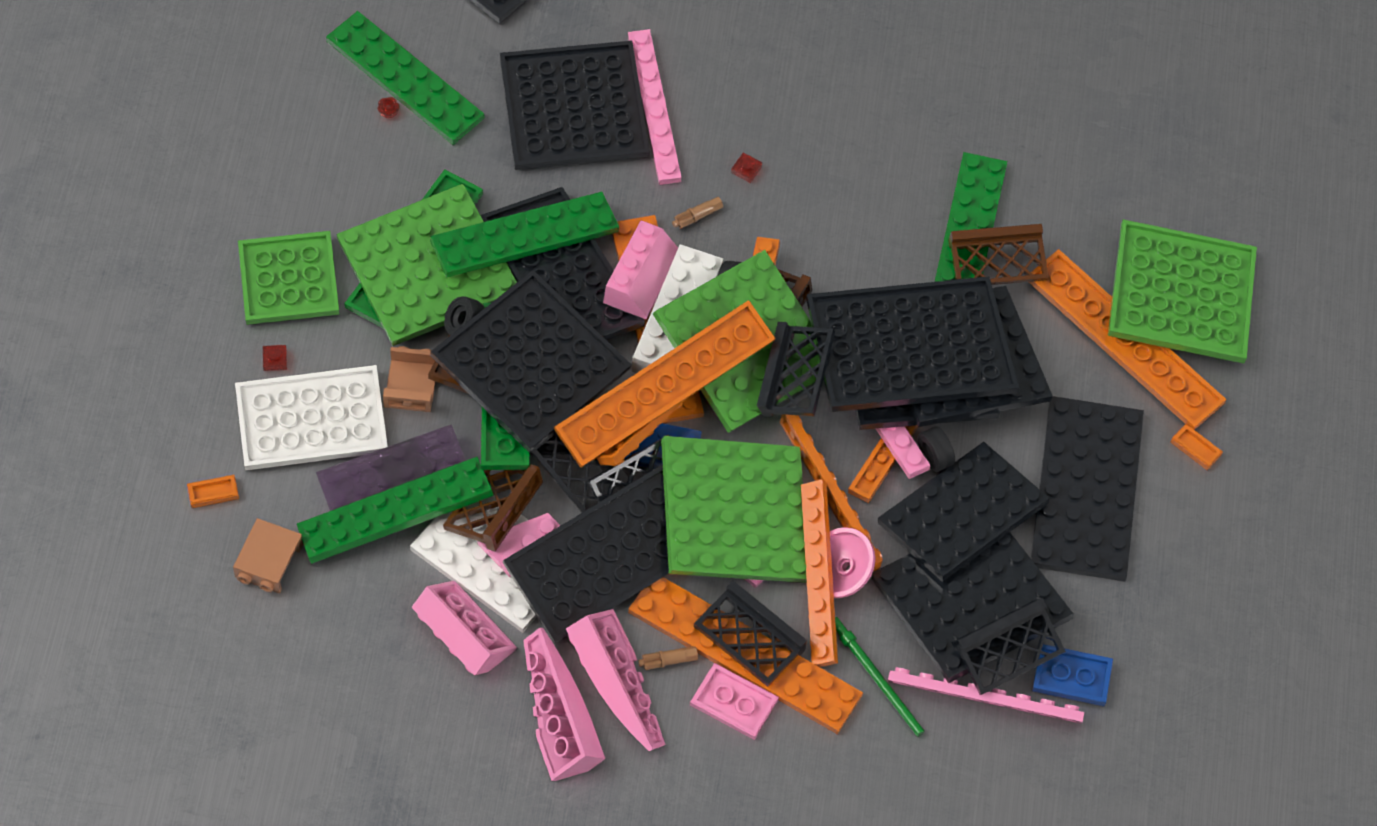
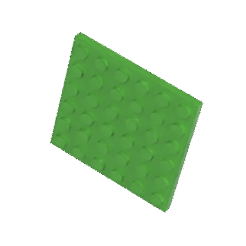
(402, 269)
(759, 281)
(1183, 291)
(733, 509)

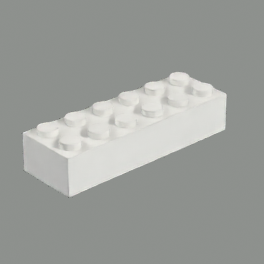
(687, 272)

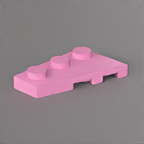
(520, 537)

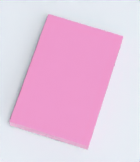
(734, 701)

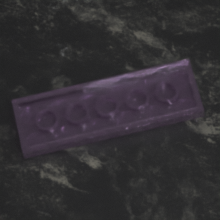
(390, 467)

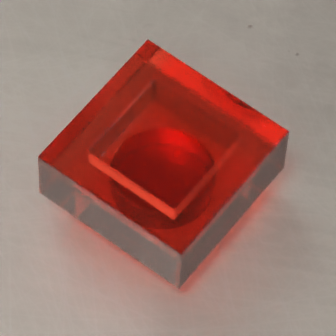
(746, 167)
(274, 357)

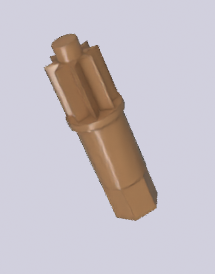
(696, 213)
(670, 657)

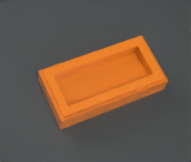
(1196, 447)
(212, 491)

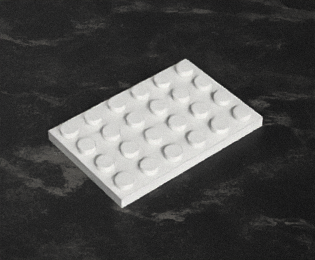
(310, 417)
(472, 568)

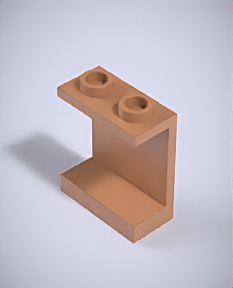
(408, 380)
(266, 555)

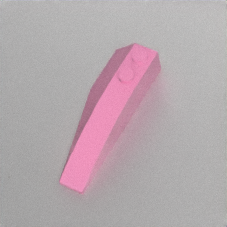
(610, 665)
(564, 723)

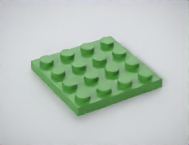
(288, 277)

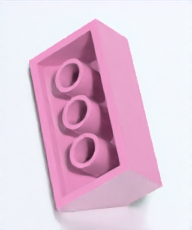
(641, 271)
(463, 627)

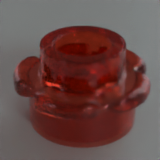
(388, 112)

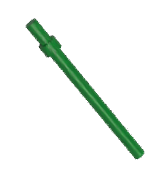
(849, 640)

